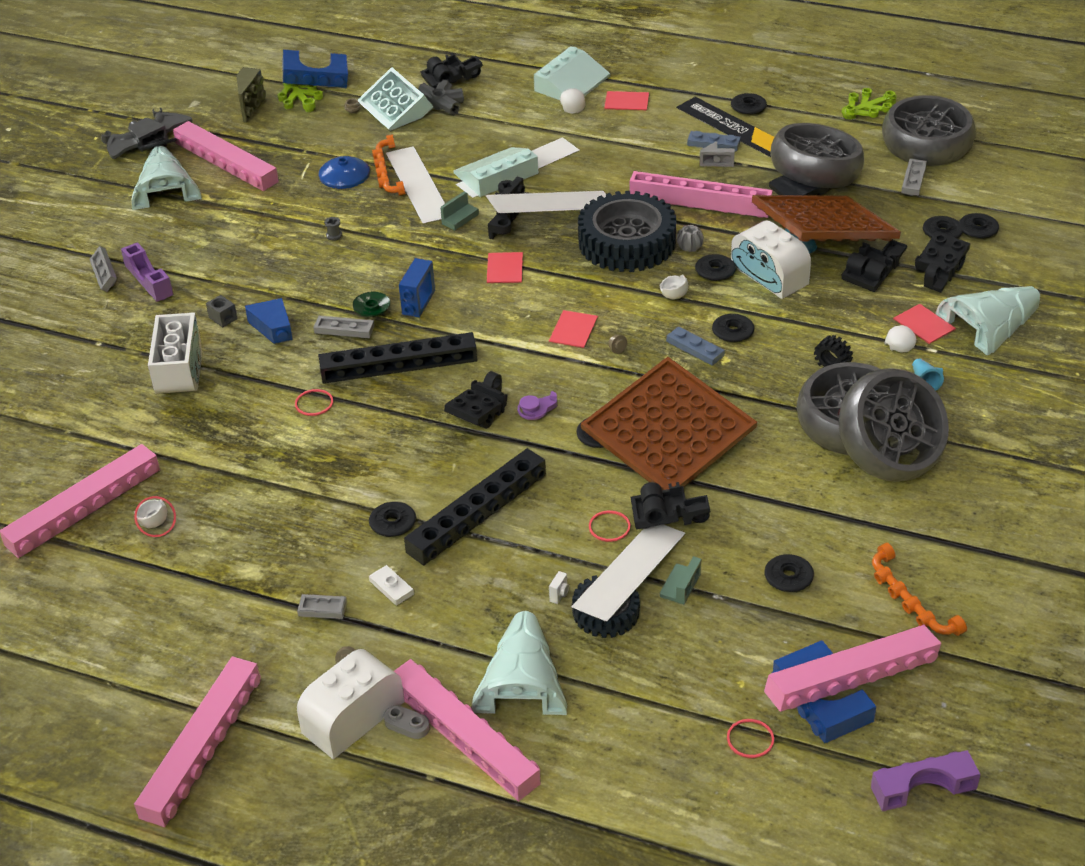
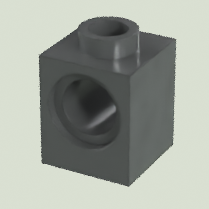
(221, 311)

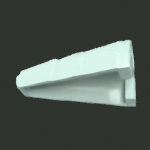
(161, 173)
(992, 313)
(521, 670)

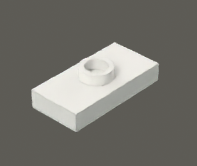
(391, 585)

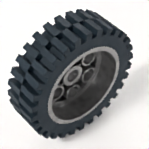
(627, 231)

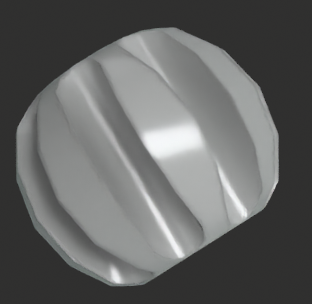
(690, 238)

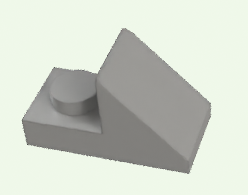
(717, 157)

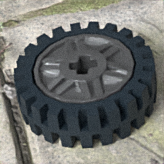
(619, 621)

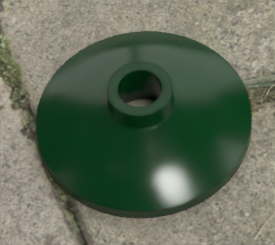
(371, 304)

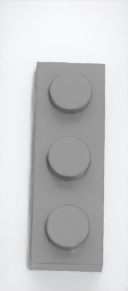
(913, 177)
(103, 269)
(344, 326)

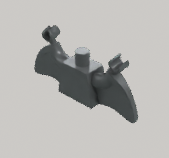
(143, 132)

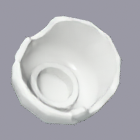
(572, 100)
(674, 287)
(901, 339)
(152, 513)

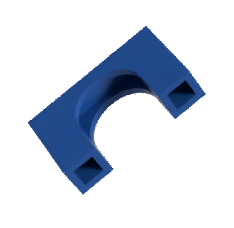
(297, 73)
(826, 717)

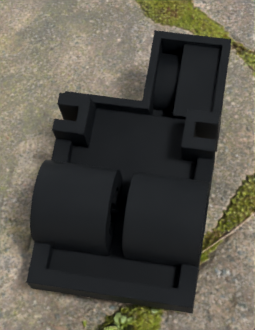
(450, 69)
(502, 221)
(941, 259)
(871, 265)
(480, 402)
(665, 506)

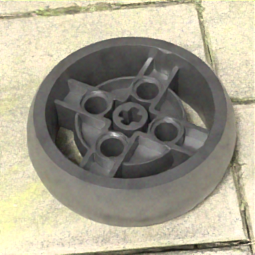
(929, 130)
(817, 155)
(822, 398)
(868, 437)

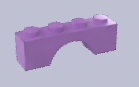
(155, 282)
(952, 771)

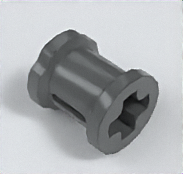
(333, 230)

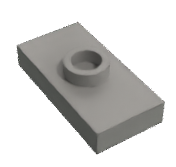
(322, 606)

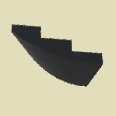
(786, 186)

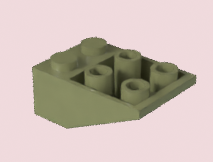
(250, 91)

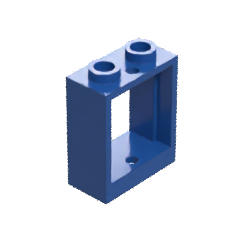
(417, 287)

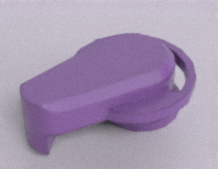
(536, 408)

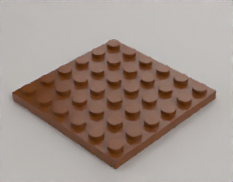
(825, 217)
(668, 425)

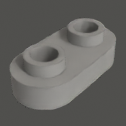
(405, 720)

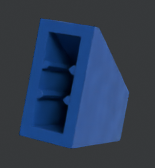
(270, 320)

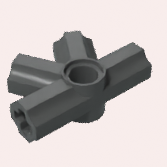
(443, 96)

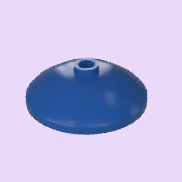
(344, 172)

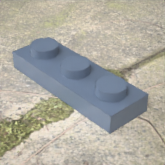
(702, 139)
(695, 345)

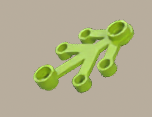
(308, 103)
(850, 111)

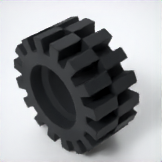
(836, 346)

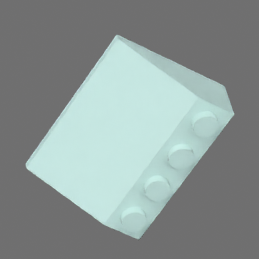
(567, 71)
(395, 101)
(488, 172)

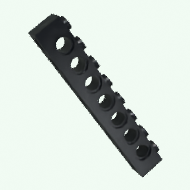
(397, 357)
(474, 506)

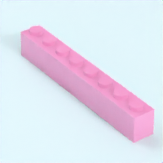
(226, 156)
(699, 193)
(79, 501)
(851, 668)
(468, 732)
(197, 742)

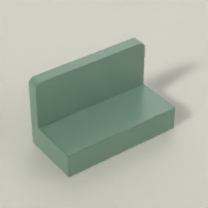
(458, 212)
(682, 581)

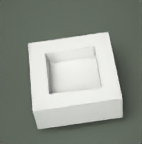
(558, 587)

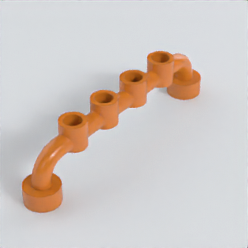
(381, 167)
(911, 603)

